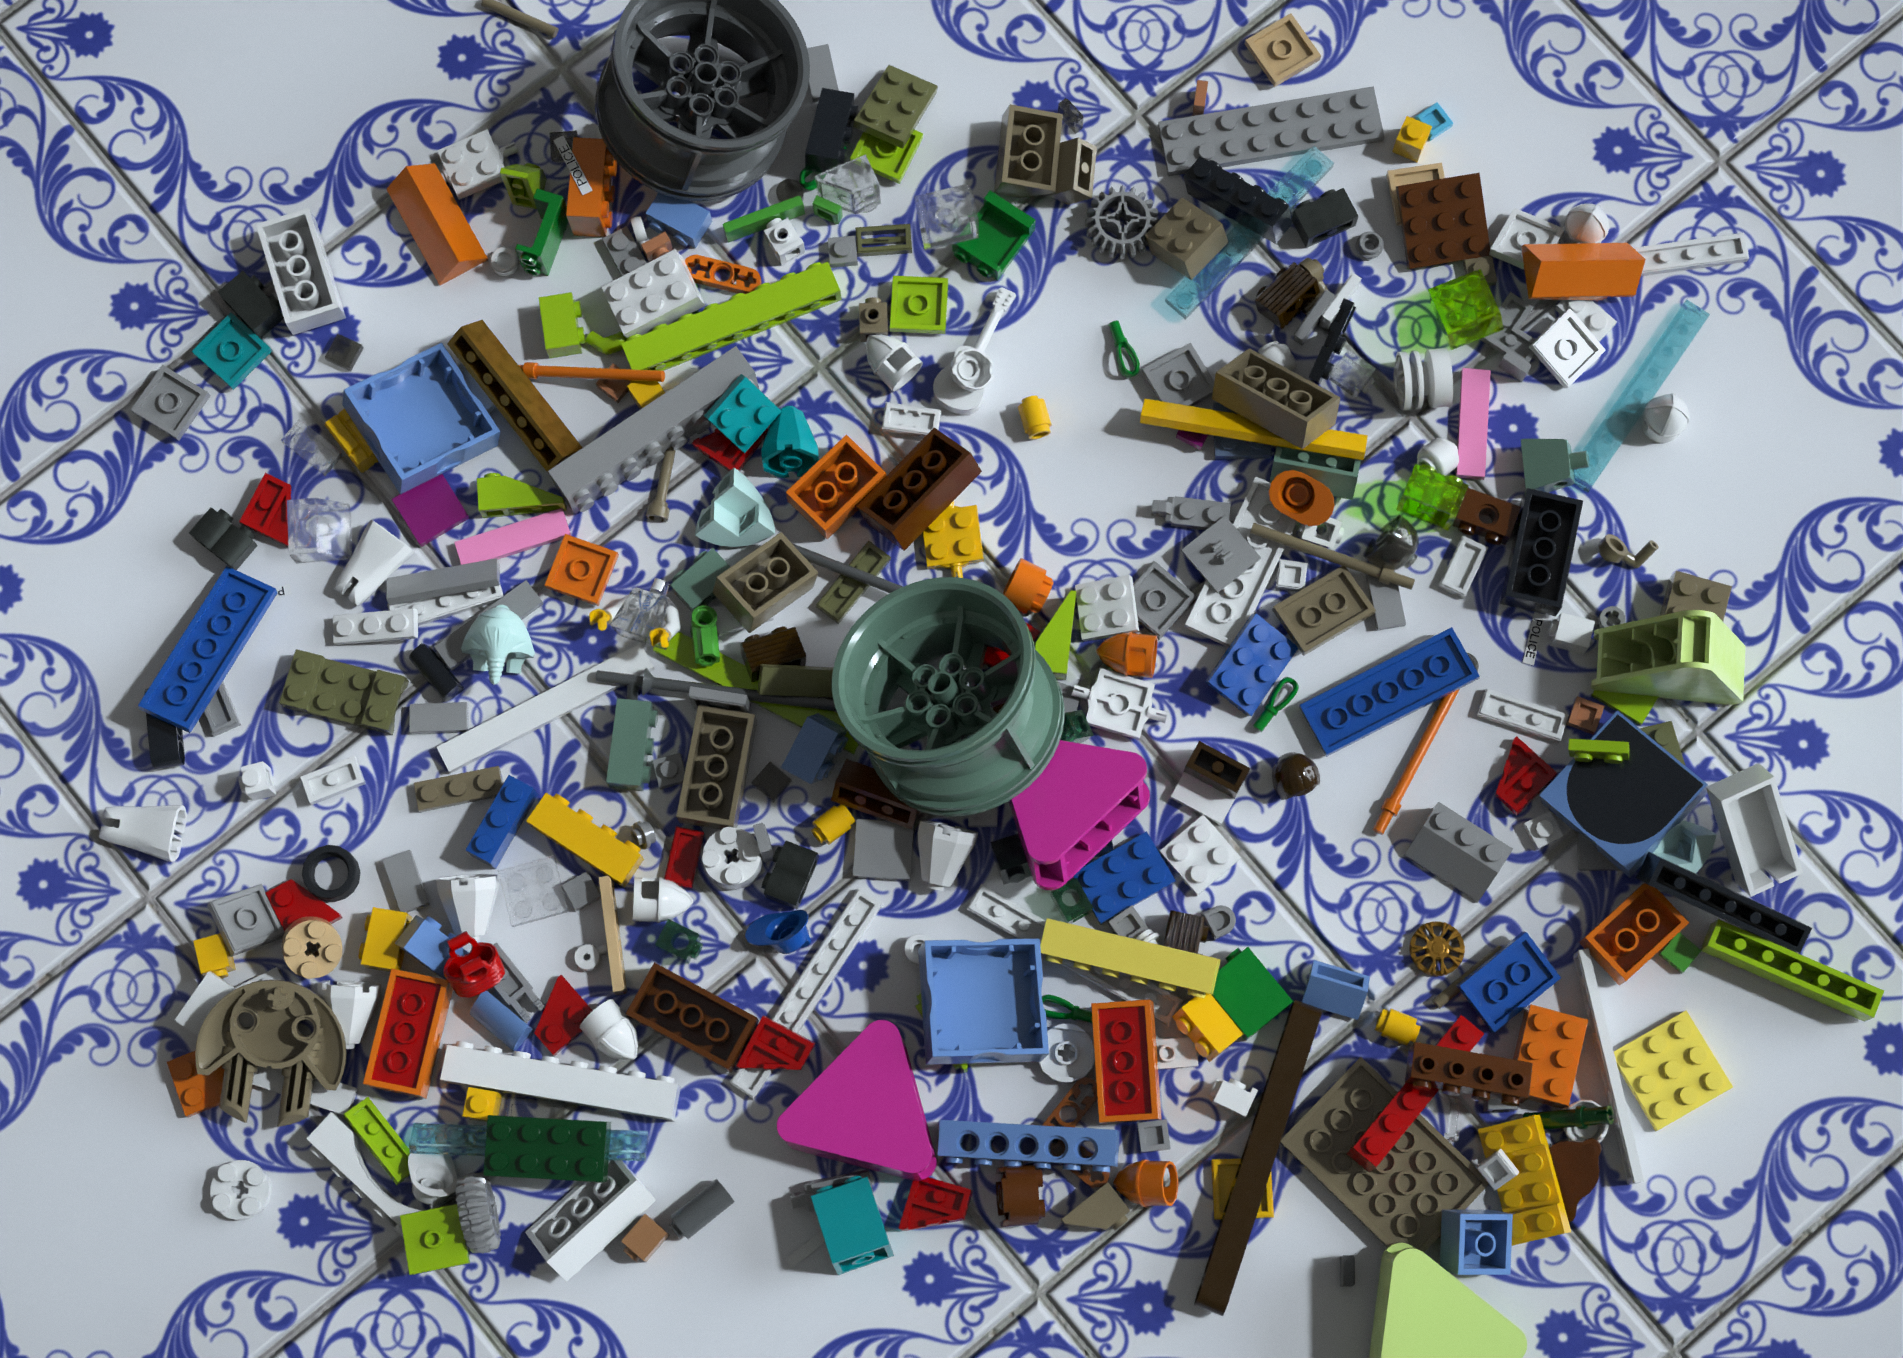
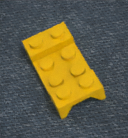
(1535, 1191)

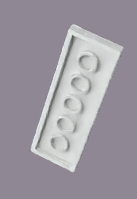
(1225, 613)

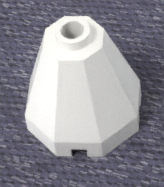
(943, 852)
(469, 901)
(352, 1004)

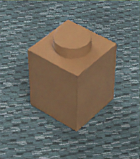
(644, 1239)

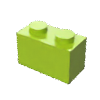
(561, 325)

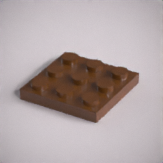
(1443, 220)

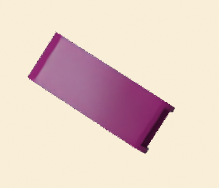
(1077, 808)
(865, 1109)

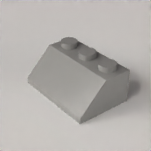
(1458, 852)

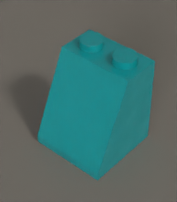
(851, 1225)

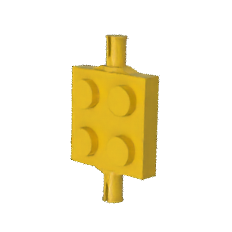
(954, 539)

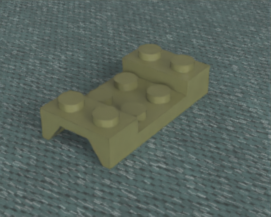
(343, 692)

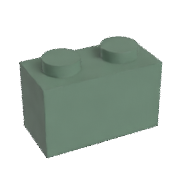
(697, 583)

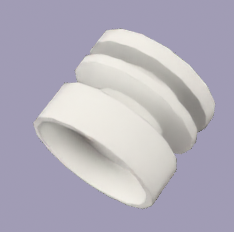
(1420, 379)

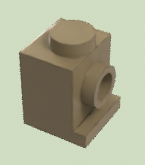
(877, 326)

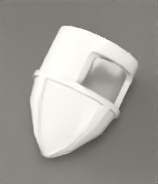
(1585, 224)
(891, 360)
(1665, 418)
(658, 900)
(611, 1031)

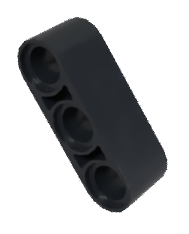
(165, 743)

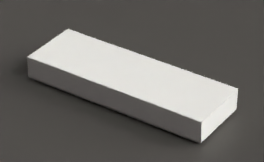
(1522, 715)

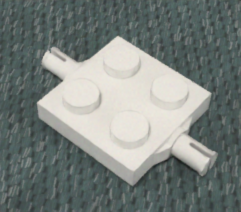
(474, 163)
(1119, 703)

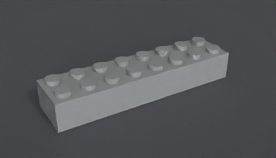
(647, 434)

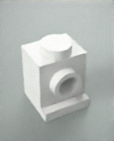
(786, 248)
(1332, 534)
(257, 781)
(1233, 1097)

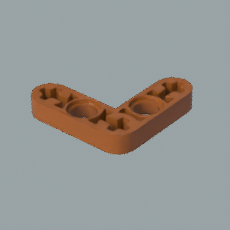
(1059, 1148)

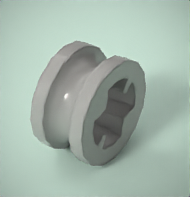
(1601, 621)

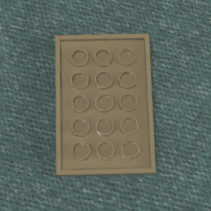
(1409, 1186)

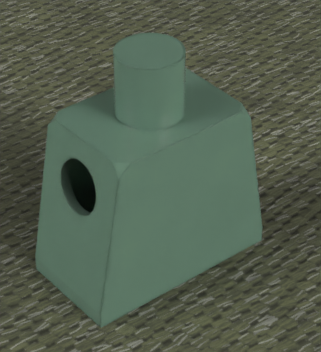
(1550, 463)

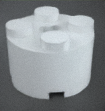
(731, 842)

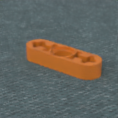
(743, 274)

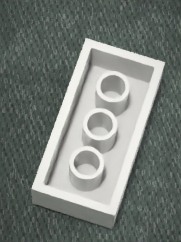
(300, 271)

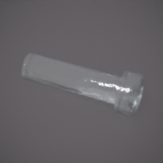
(1451, 1134)

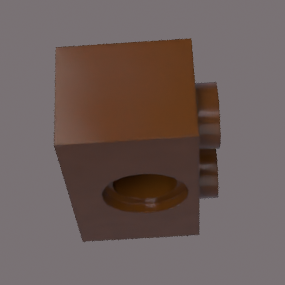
(1501, 512)

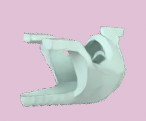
(495, 636)

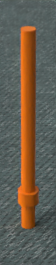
(533, 371)
(1392, 805)

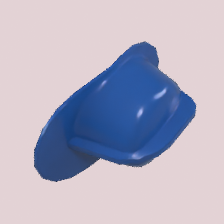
(782, 931)

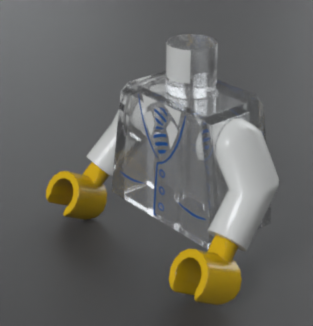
(642, 616)

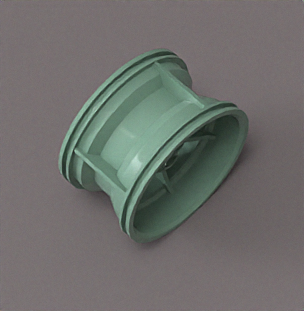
(977, 754)

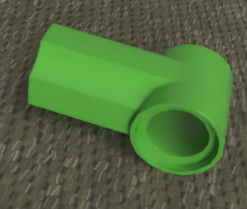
(705, 636)

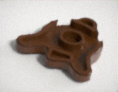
(1576, 1170)

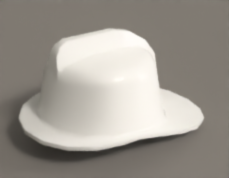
(432, 1177)

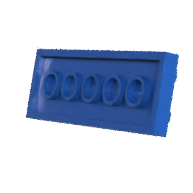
(207, 649)
(1389, 691)

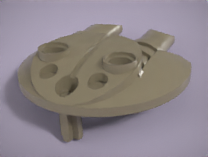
(274, 1043)

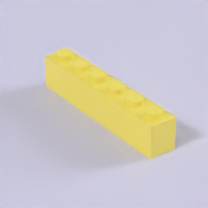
(1129, 956)

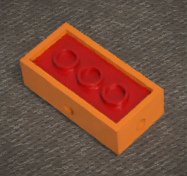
(408, 1033)
(1126, 1061)

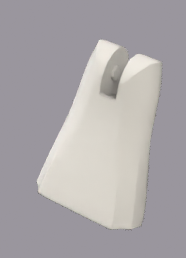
(371, 563)
(147, 829)

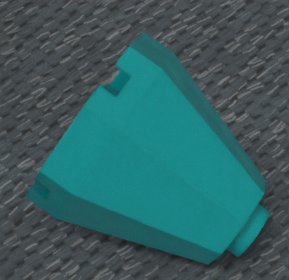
(789, 445)

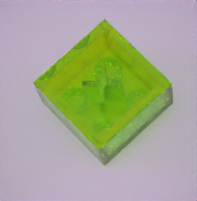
(1465, 309)
(1432, 496)

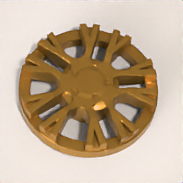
(1437, 948)

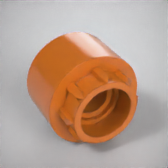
(1028, 587)

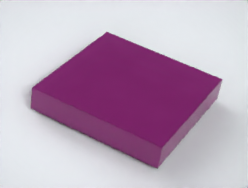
(430, 509)

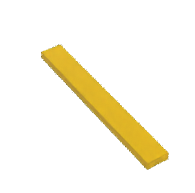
(1238, 427)

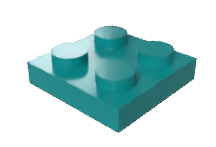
(232, 351)
(742, 413)

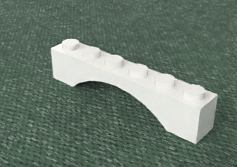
(341, 1147)

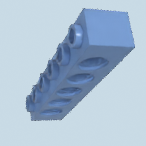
(953, 1133)

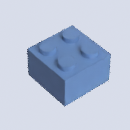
(815, 749)
(1476, 1242)

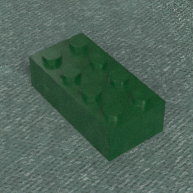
(547, 1148)

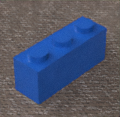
(502, 821)

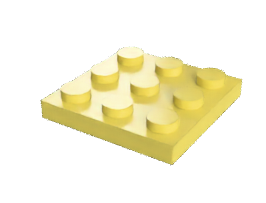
(1671, 1070)

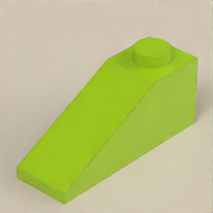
(522, 183)
(509, 497)
(1056, 638)

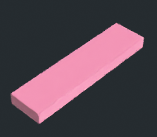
(1473, 423)
(514, 538)

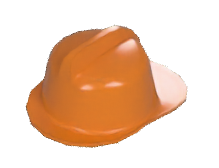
(1301, 498)

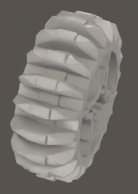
(1111, 222)
(478, 1213)

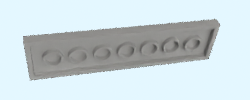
(1272, 130)

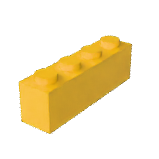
(585, 839)

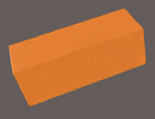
(436, 222)
(1581, 270)

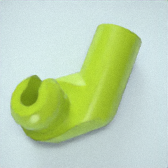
(608, 344)

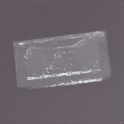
(312, 447)

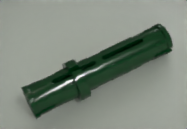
(1578, 1117)

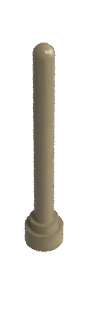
(659, 506)

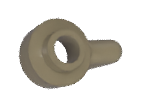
(1316, 270)
(1615, 551)

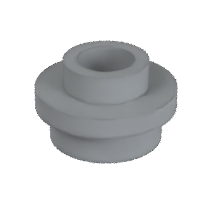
(1369, 237)
(643, 834)

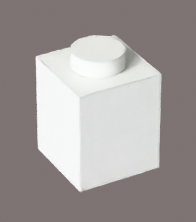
(1571, 633)

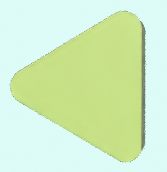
(1672, 657)
(1434, 1315)

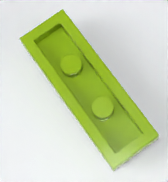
(380, 1139)

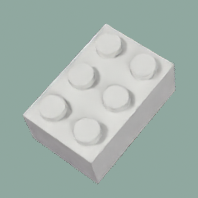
(653, 294)

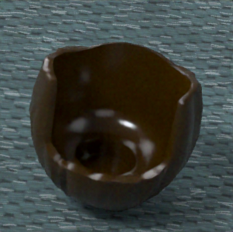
(1294, 775)

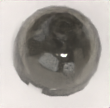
(1394, 546)

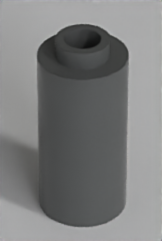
(700, 1210)

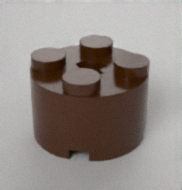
(1019, 1195)

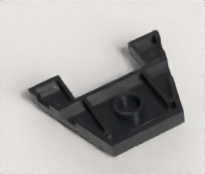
(1334, 342)

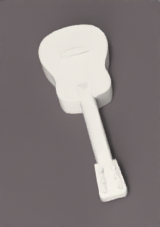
(945, 390)

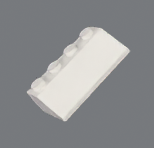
(589, 1219)

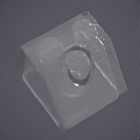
(851, 186)
(947, 216)
(318, 530)

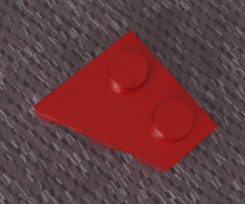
(724, 452)
(294, 902)
(561, 1017)

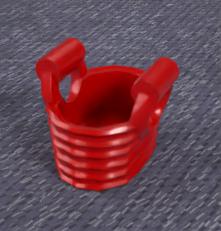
(475, 971)

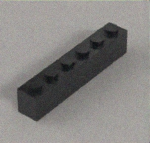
(1723, 902)

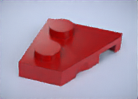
(268, 509)
(1523, 777)
(775, 1048)
(934, 1203)

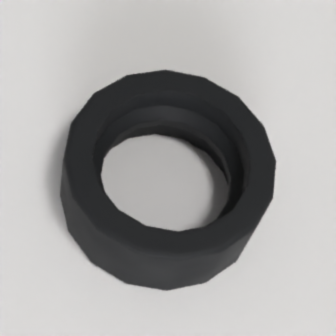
(309, 870)

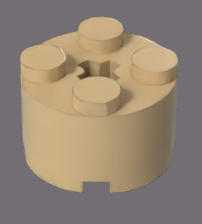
(311, 964)

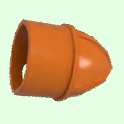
(1130, 654)
(1143, 1183)

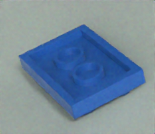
(1251, 664)
(1124, 877)
(1508, 981)

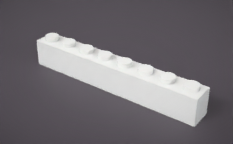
(561, 1082)

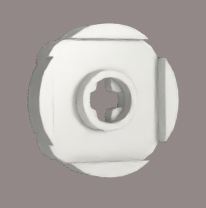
(1077, 1066)
(250, 1204)

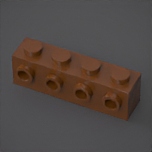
(1468, 1073)

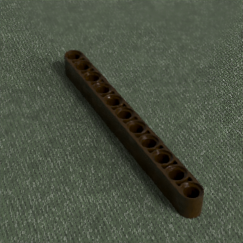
(1258, 1158)

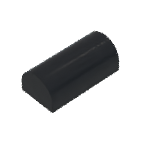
(435, 672)

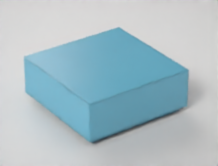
(1437, 118)

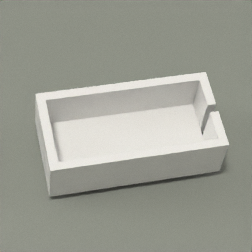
(1754, 829)

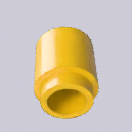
(1034, 417)
(832, 824)
(1397, 1026)

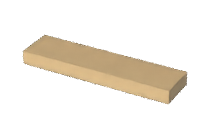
(613, 935)

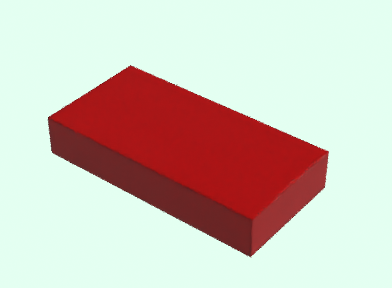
(684, 856)

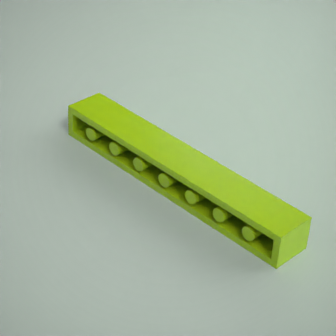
(733, 320)

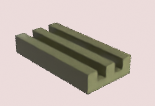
(883, 250)

